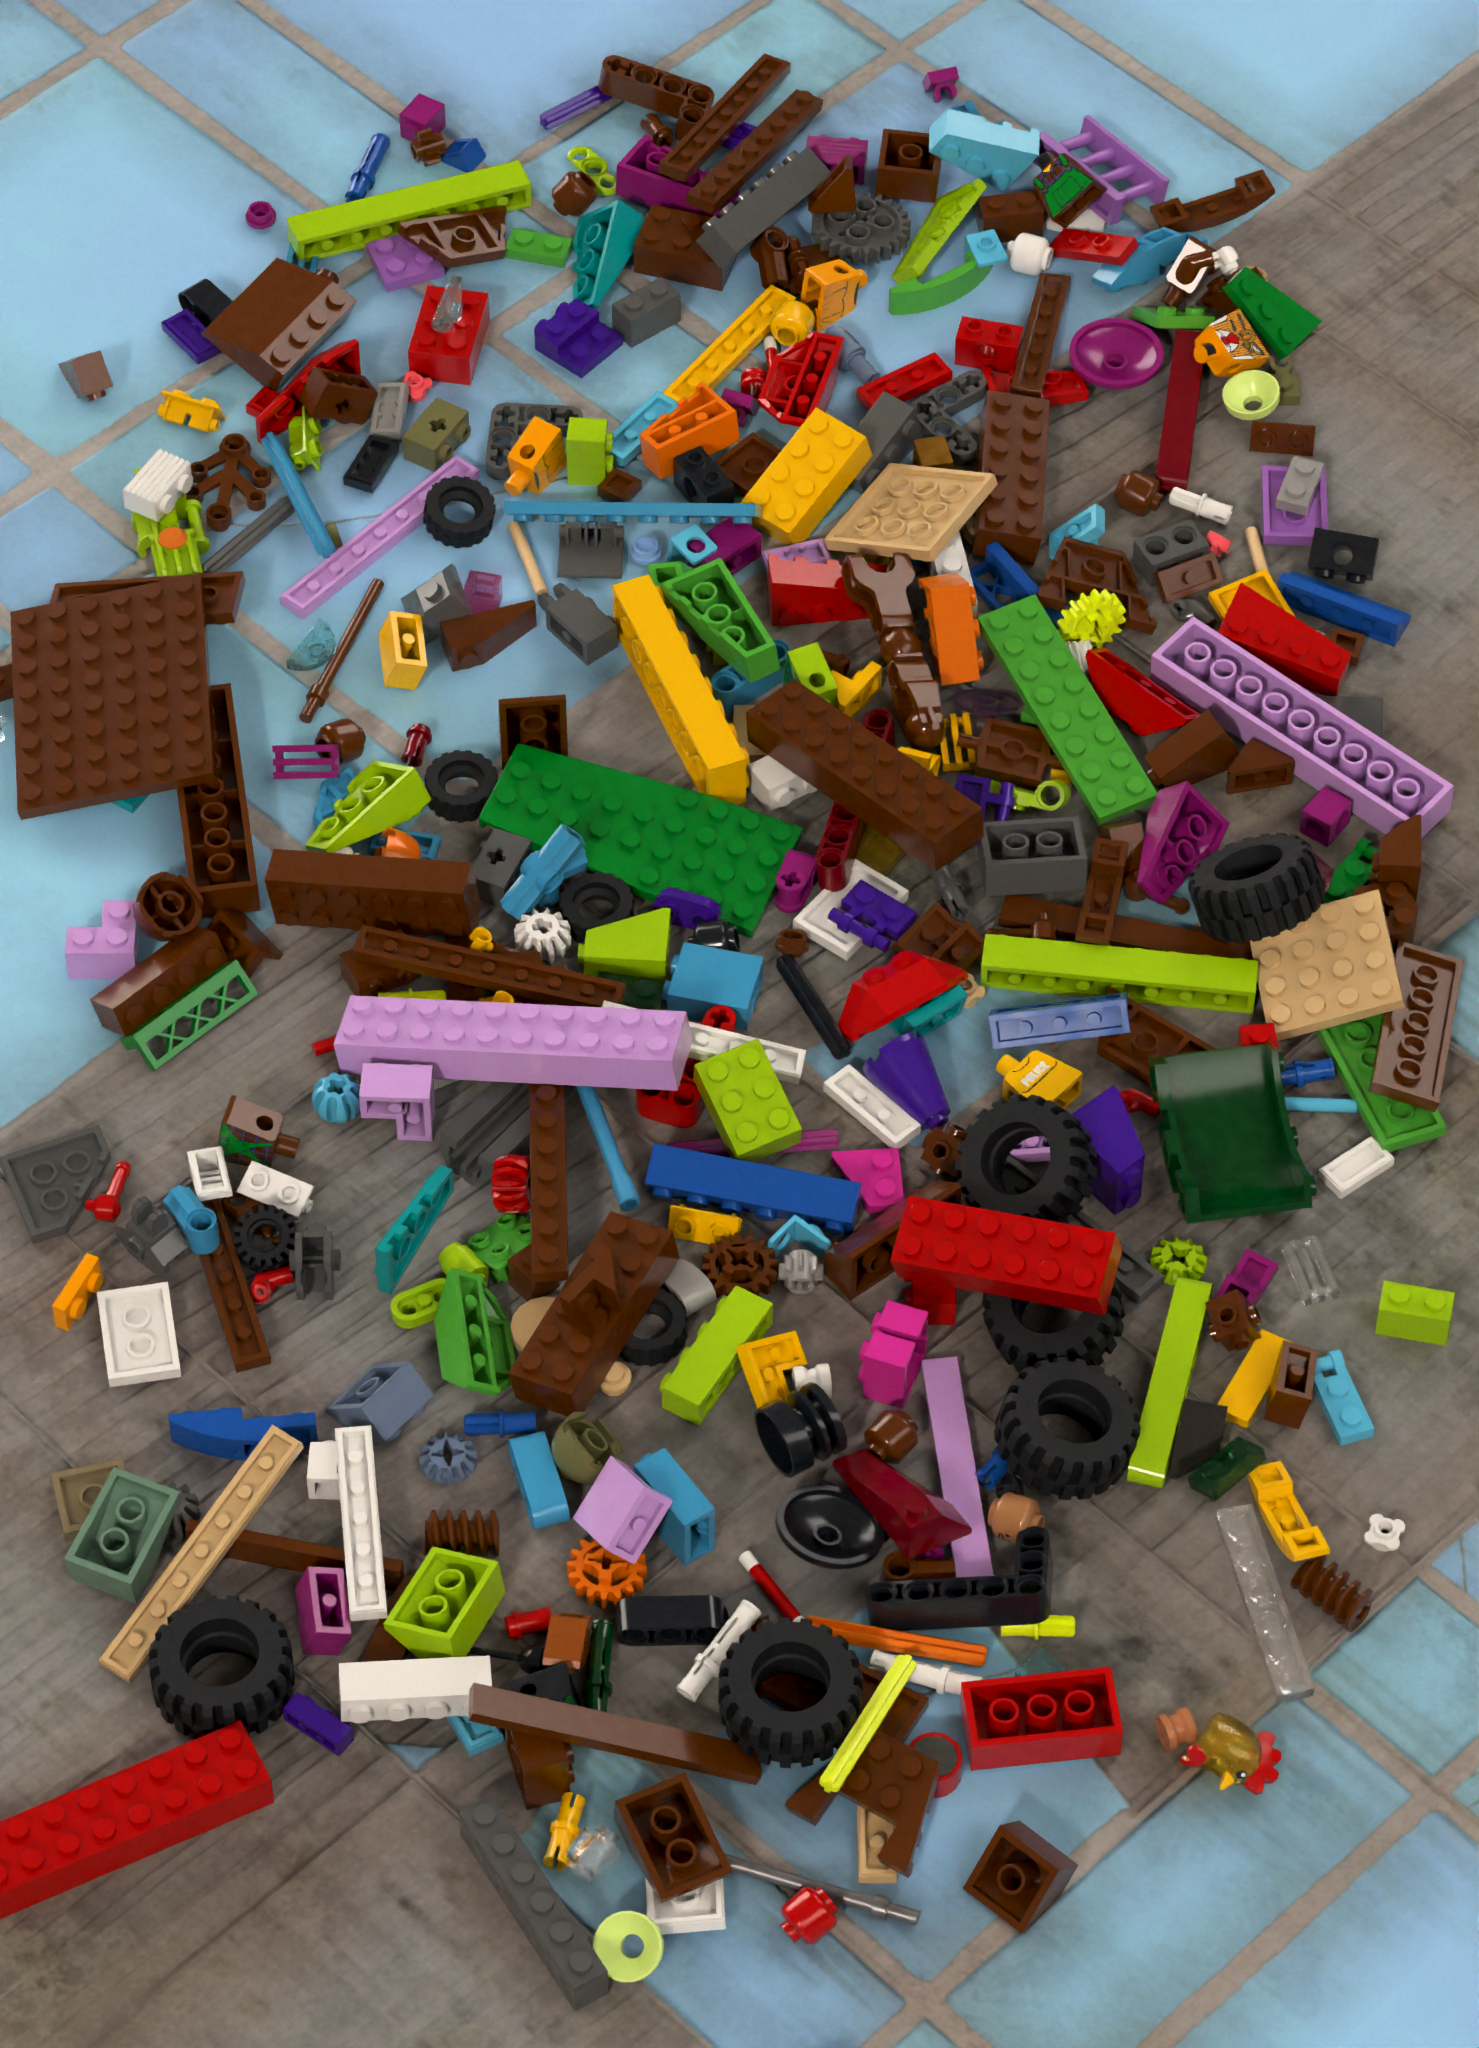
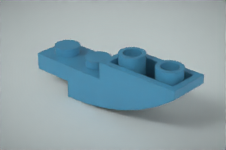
(1154, 250)

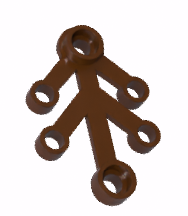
(232, 451)

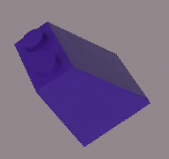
(1117, 1149)

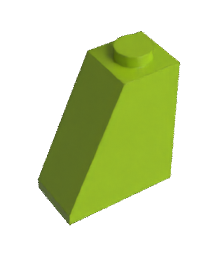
(629, 946)

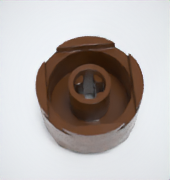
(1399, 909)

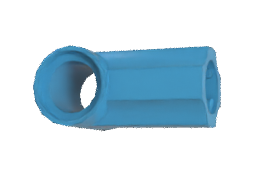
(193, 1219)

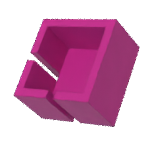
(893, 1353)

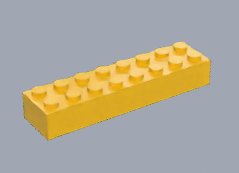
(680, 691)

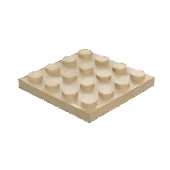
(911, 511)
(1329, 968)

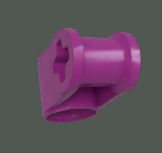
(795, 881)

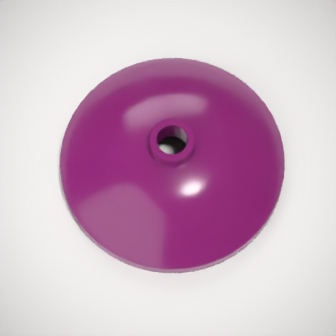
(1116, 353)

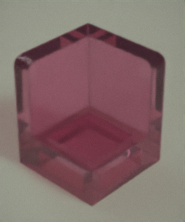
(483, 591)

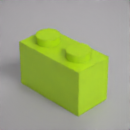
(588, 451)
(1414, 1313)

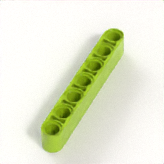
(1170, 1382)

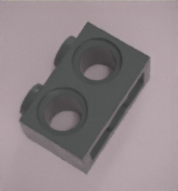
(1167, 548)

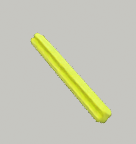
(867, 1723)

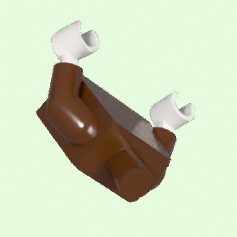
(1193, 266)

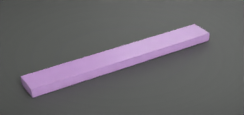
(368, 544)
(956, 1462)

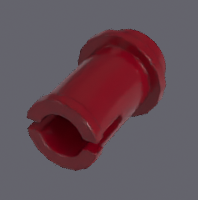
(418, 738)

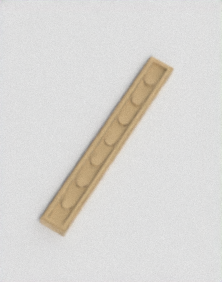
(202, 1551)

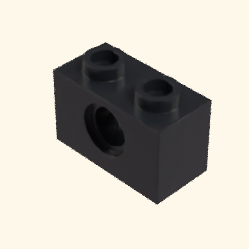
(701, 478)
(1329, 542)

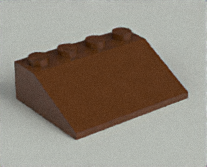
(280, 322)

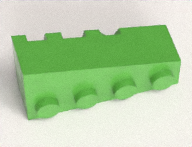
(722, 617)

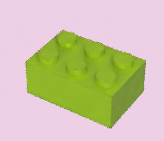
(747, 1102)

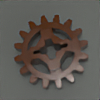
(740, 1265)

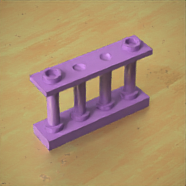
(1121, 158)

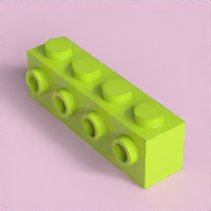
(712, 1360)

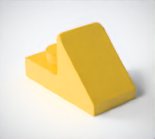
(856, 693)

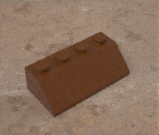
(866, 1254)

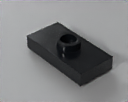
(371, 464)

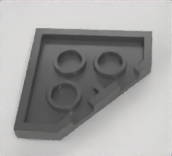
(55, 1180)

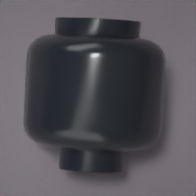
(717, 935)

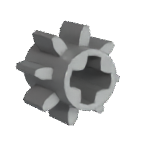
(800, 1271)

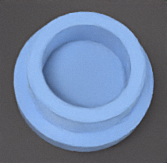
(645, 550)

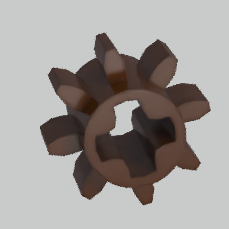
(427, 147)

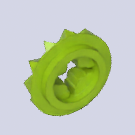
(1194, 1263)

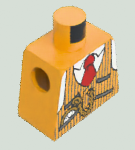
(1230, 346)

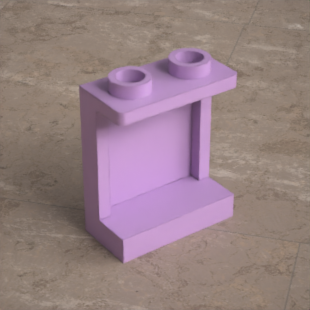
(622, 1510)

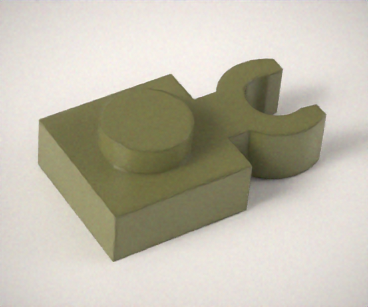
(1287, 382)

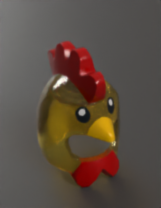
(1235, 1754)

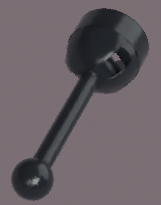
(529, 1659)

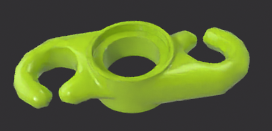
(591, 161)

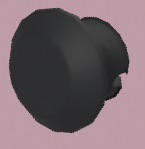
(1013, 1485)

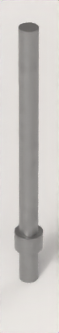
(878, 1906)

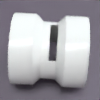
(819, 1375)

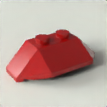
(802, 378)
(1134, 696)
(894, 990)

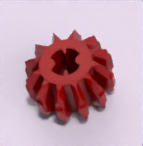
(511, 1184)

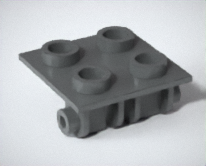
(590, 551)

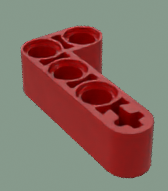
(686, 1105)

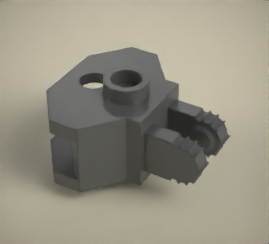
(152, 1236)
(314, 1261)

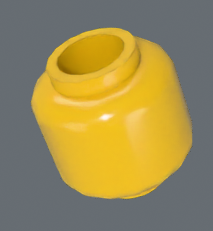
(792, 322)

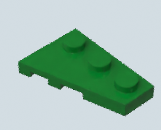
(1271, 313)

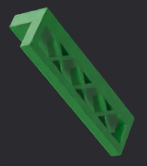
(179, 1008)

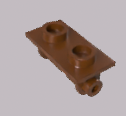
(1282, 438)

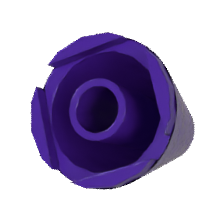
(910, 1080)

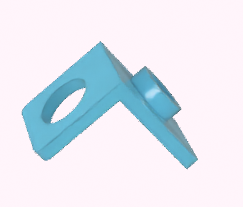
(985, 248)
(679, 545)
(805, 1233)

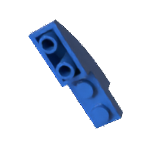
(229, 1436)

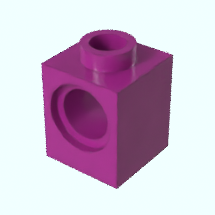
(1326, 816)

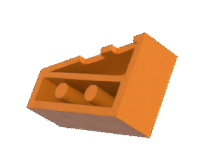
(696, 422)
(952, 628)

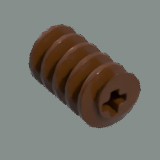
(462, 1532)
(1333, 1592)

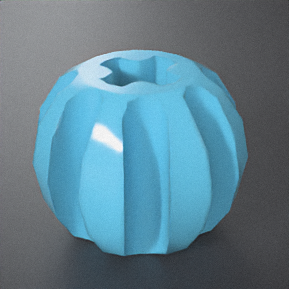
(336, 1098)

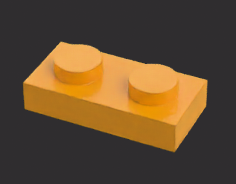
(73, 1298)

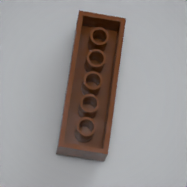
(1015, 450)
(373, 892)
(570, 1360)

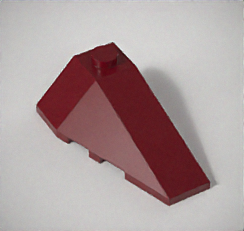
(904, 1508)

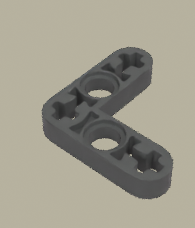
(941, 413)
(518, 420)

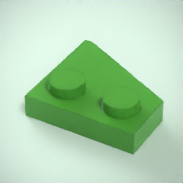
(1172, 318)

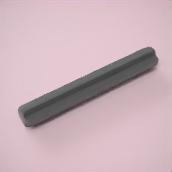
(249, 536)

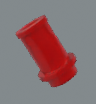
(527, 1623)

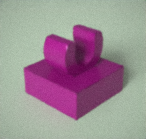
(941, 80)
(742, 403)

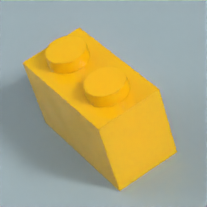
(402, 650)

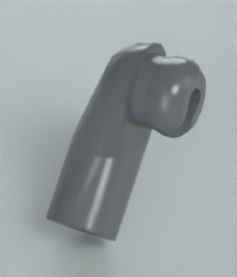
(1186, 609)

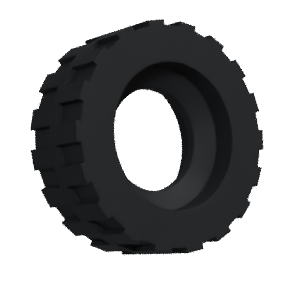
(455, 533)
(456, 765)
(594, 887)
(669, 1343)

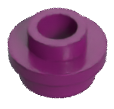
(260, 215)

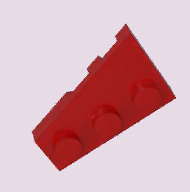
(1060, 386)

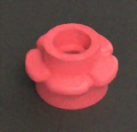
(1217, 543)

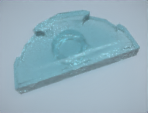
(450, 306)
(314, 649)

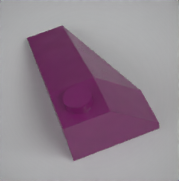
(1177, 836)

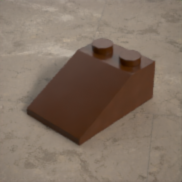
(533, 722)
(671, 1838)

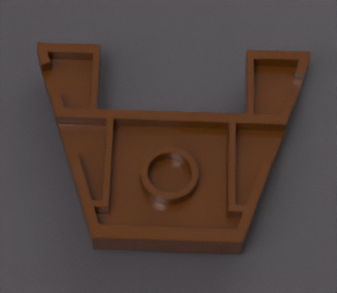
(1086, 567)
(888, 1782)

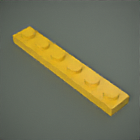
(731, 345)

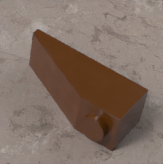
(481, 636)

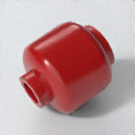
(808, 1915)

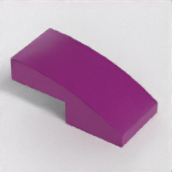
(1250, 1276)

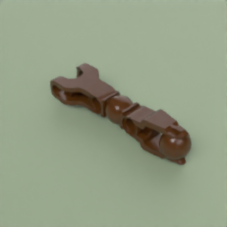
(890, 615)

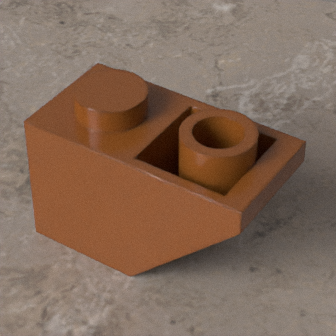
(567, 1640)

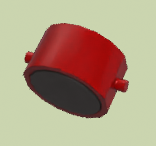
(949, 1756)

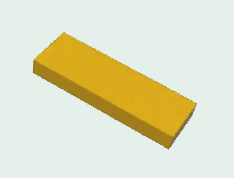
(1252, 1380)

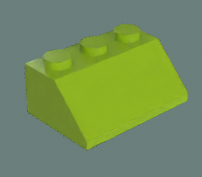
(446, 1604)

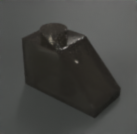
(1199, 1436)

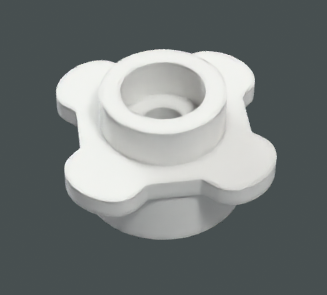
(1384, 1541)

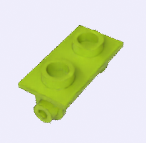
(305, 441)

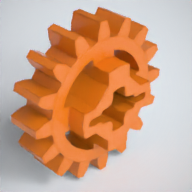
(604, 1574)

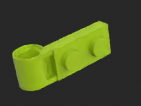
(1028, 798)

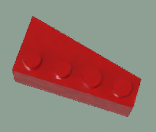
(810, 592)
(1285, 643)

